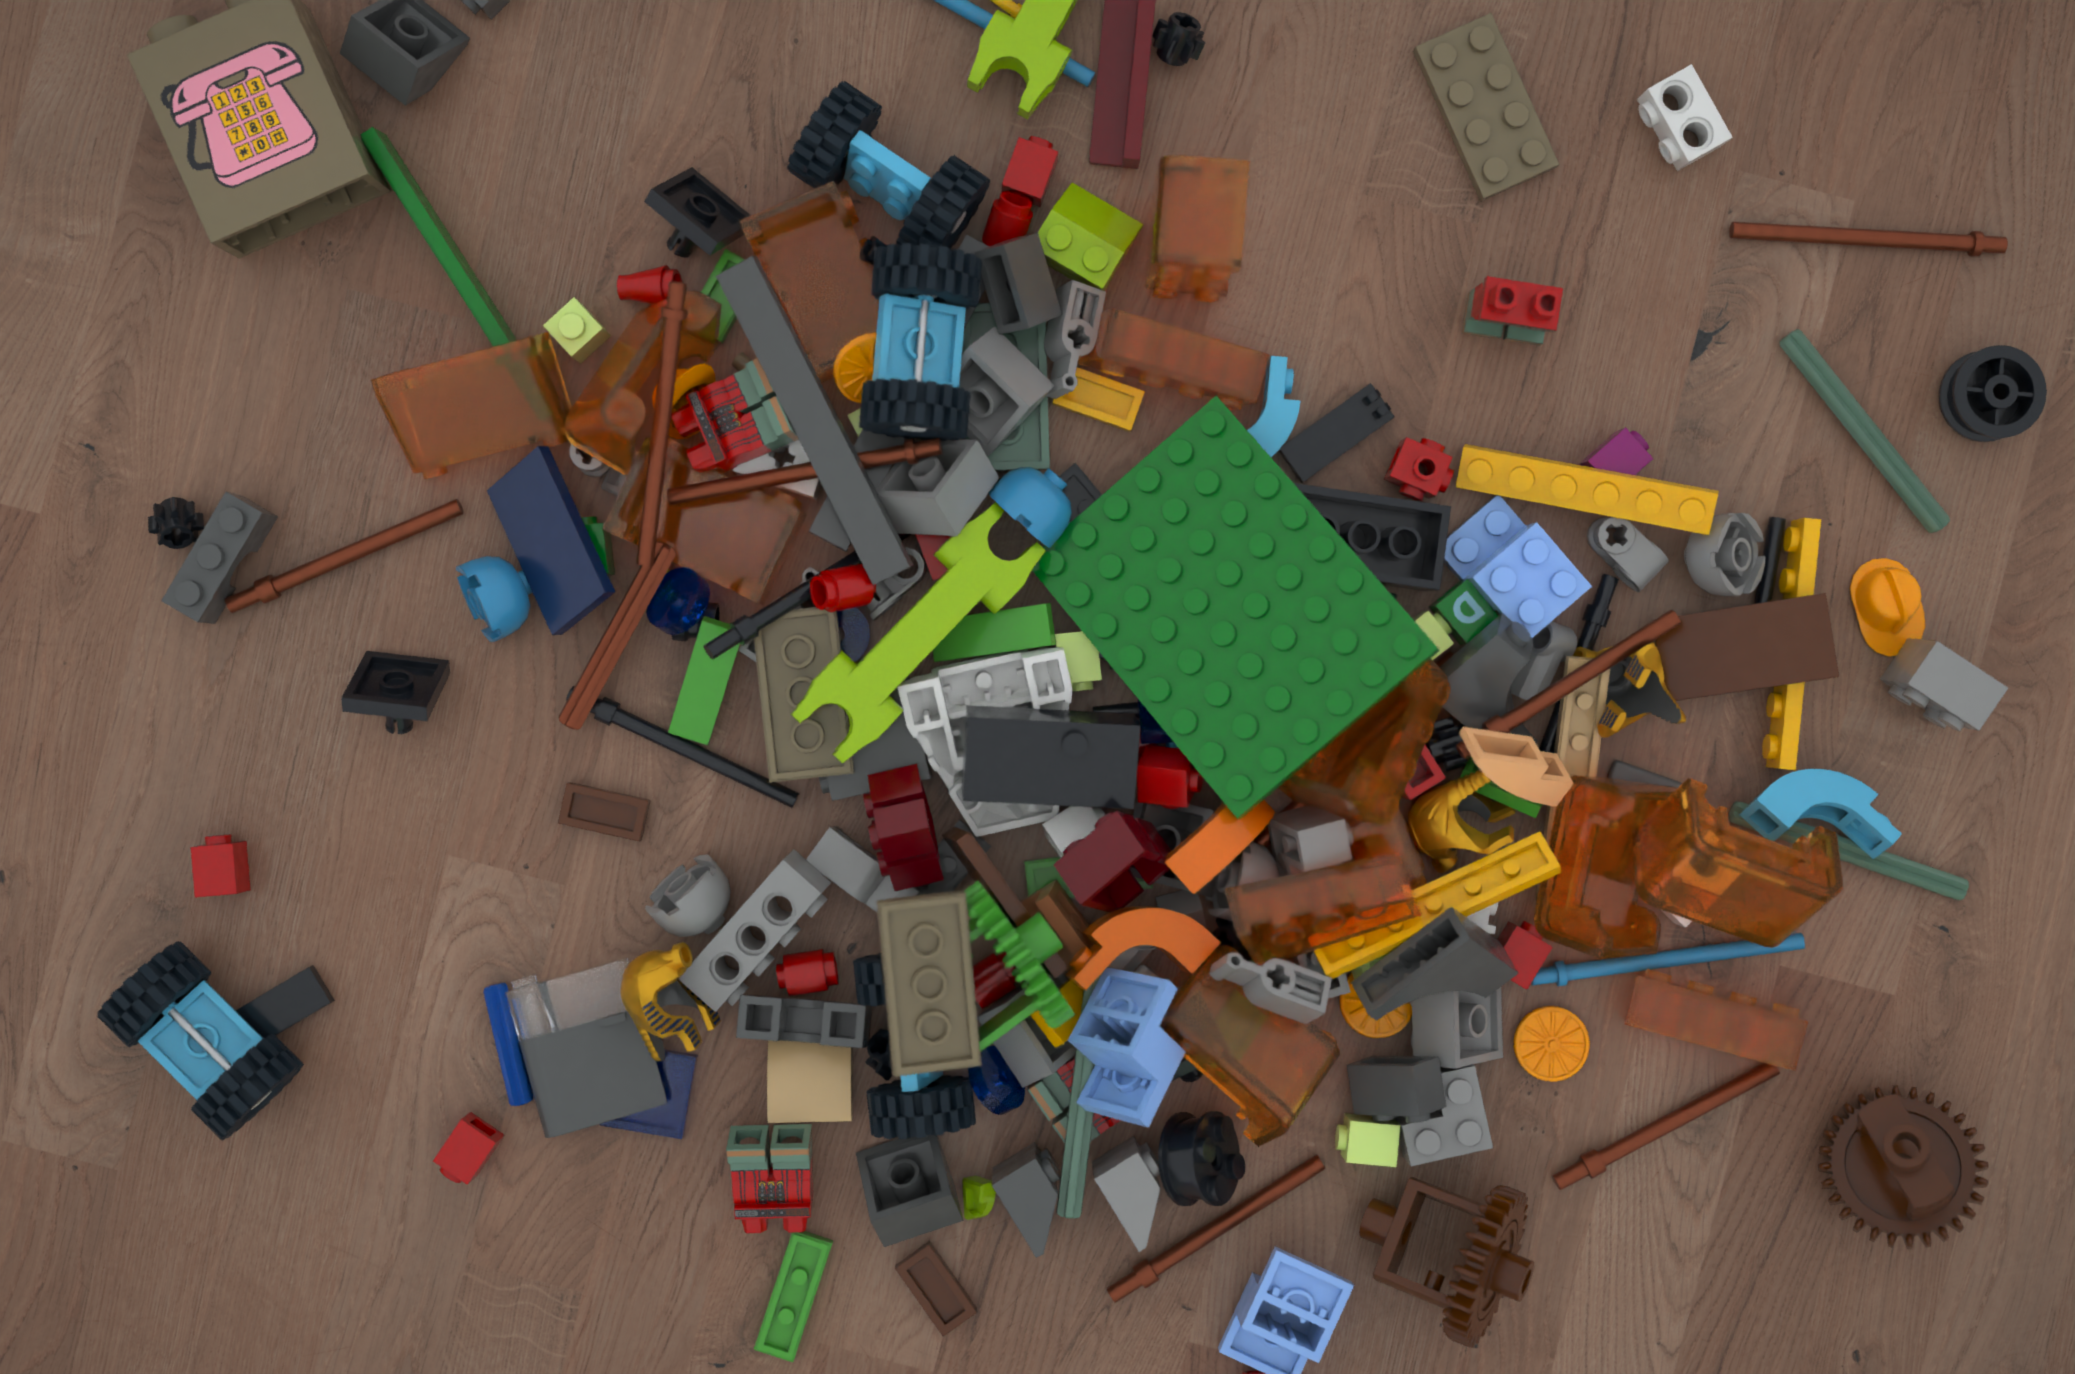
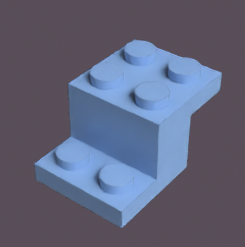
(1514, 566)
(1127, 1046)
(1285, 1315)

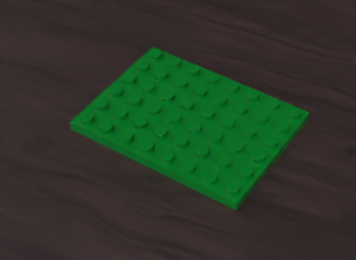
(1231, 607)

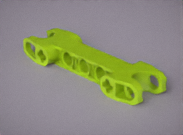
(1025, 46)
(865, 687)

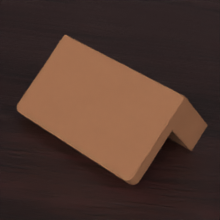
(1062, 918)

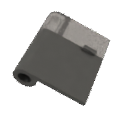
(583, 1049)

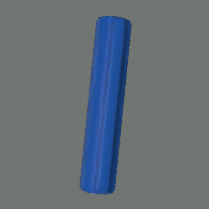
(507, 1045)

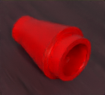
(648, 285)

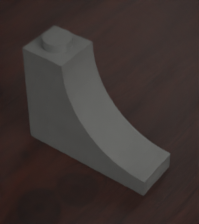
(1484, 672)
(890, 751)
(1439, 958)

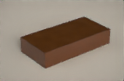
(604, 811)
(936, 1288)

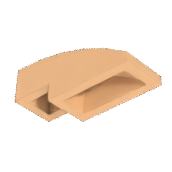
(1518, 765)

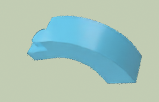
(1277, 413)
(1822, 796)

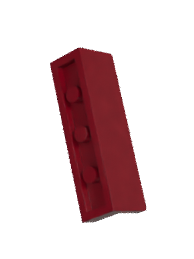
(1122, 83)

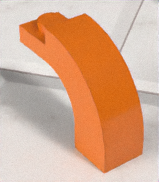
(1216, 844)
(1172, 932)

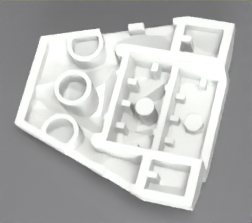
(937, 717)

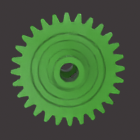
(1027, 949)

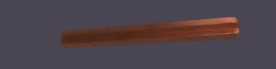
(616, 638)

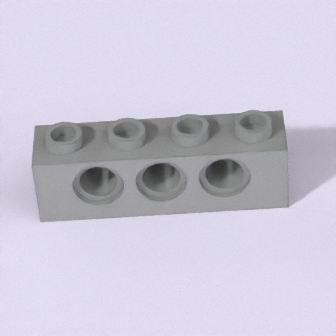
(711, 976)

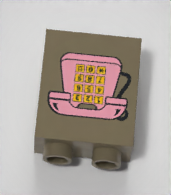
(256, 121)

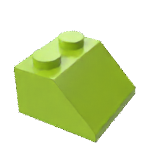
(1087, 237)

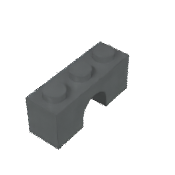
(205, 576)
(804, 1021)

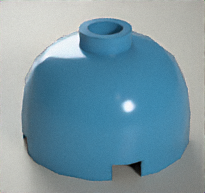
(1035, 502)
(495, 594)

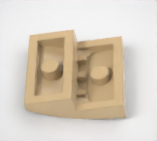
(809, 1082)

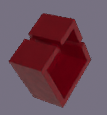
(903, 828)
(1099, 864)

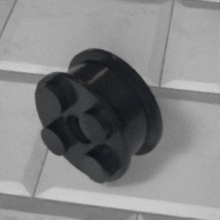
(1969, 400)
(1200, 1158)

